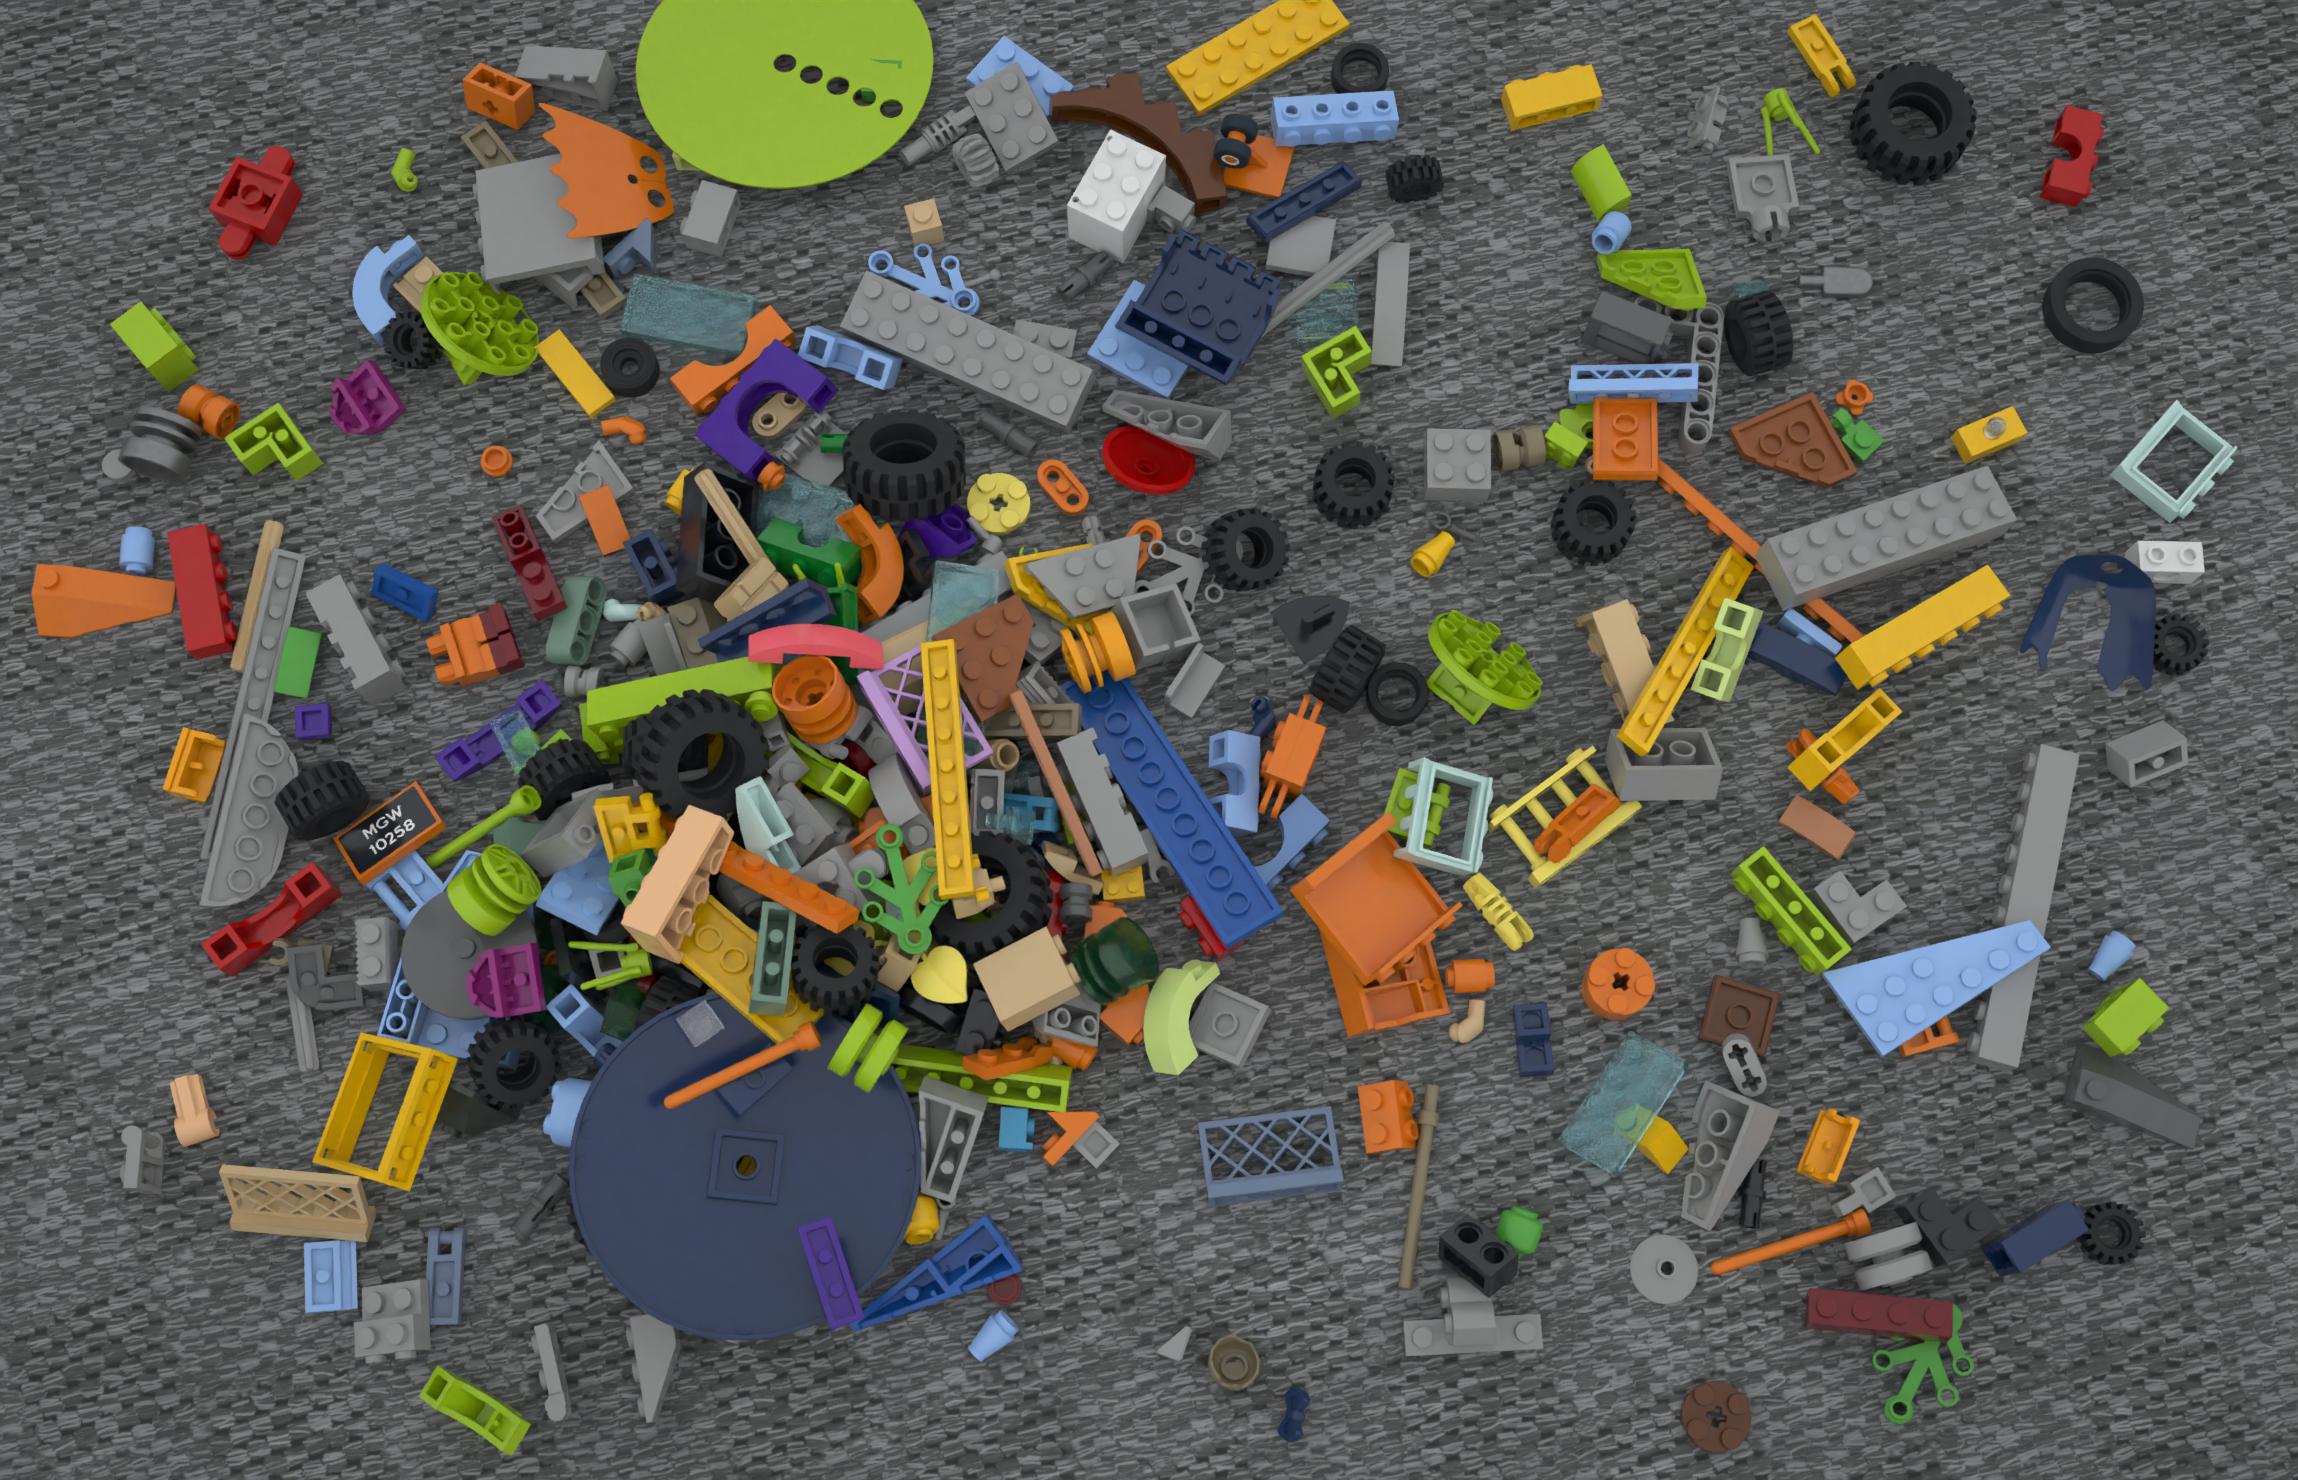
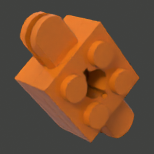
(1294, 755)

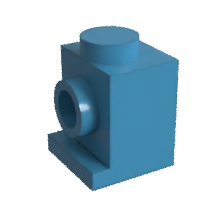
(1015, 1129)

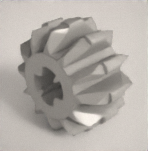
(975, 160)

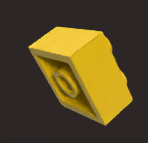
(1123, 887)

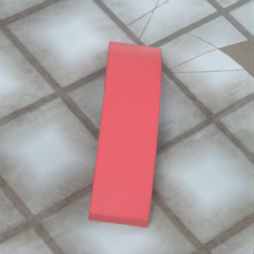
(815, 639)

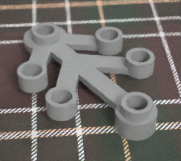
(1191, 568)

